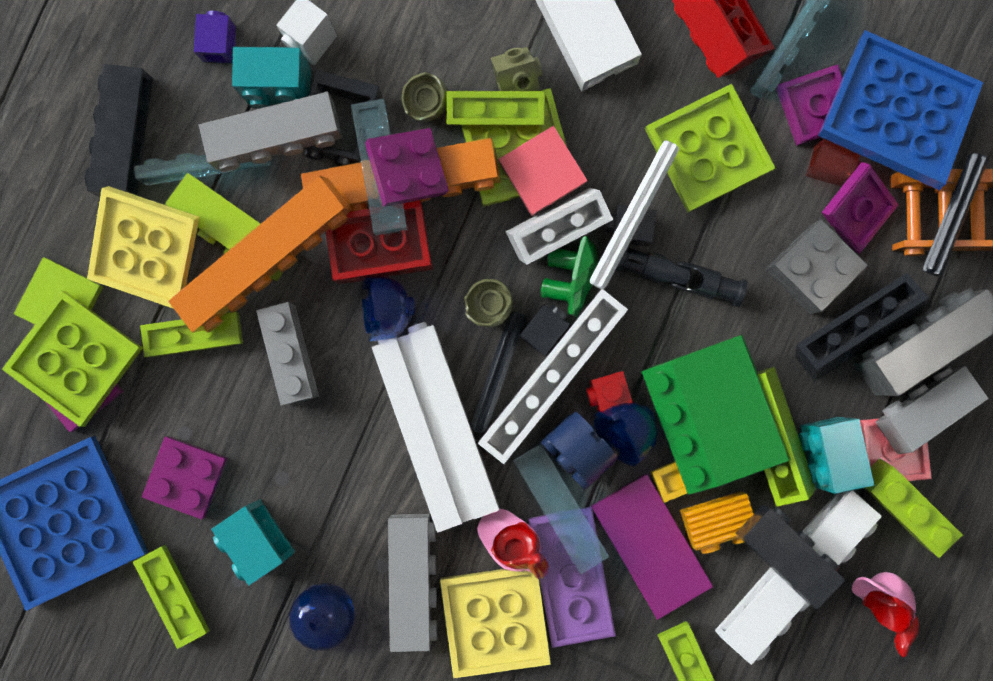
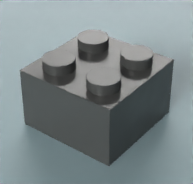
(816, 267)

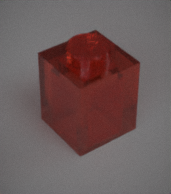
(832, 163)

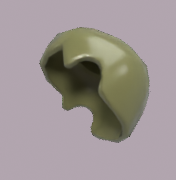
(424, 97)
(488, 303)

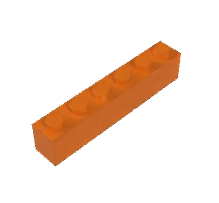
(463, 164)
(260, 255)

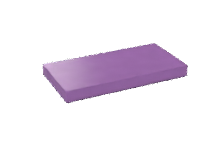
(573, 603)

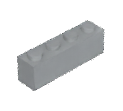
(270, 132)
(411, 582)

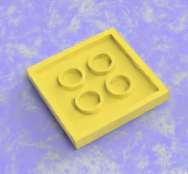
(141, 246)
(494, 622)

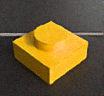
(669, 482)

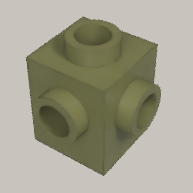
(517, 70)

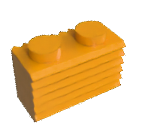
(716, 521)

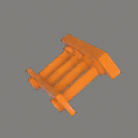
(914, 245)

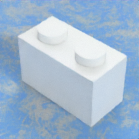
(308, 29)

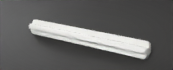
(634, 214)

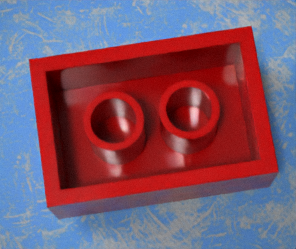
(361, 254)

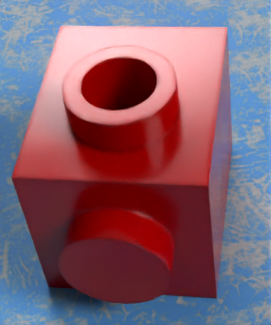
(608, 391)

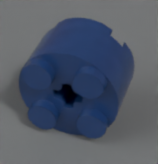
(580, 450)

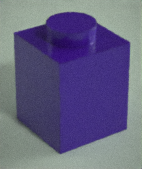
(214, 37)

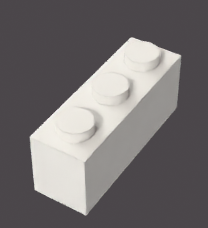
(559, 225)

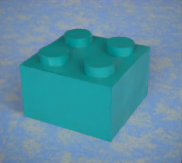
(270, 75)
(836, 454)
(252, 542)

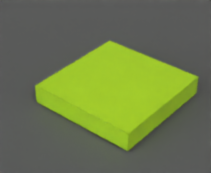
(48, 282)

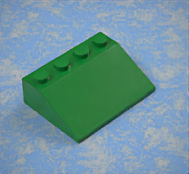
(716, 415)

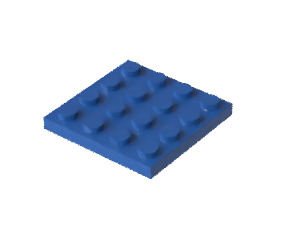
(901, 110)
(64, 523)

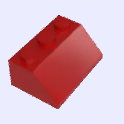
(725, 33)

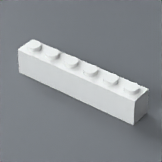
(552, 376)
(772, 602)

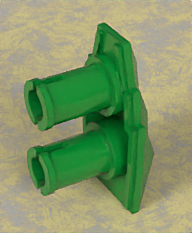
(583, 266)

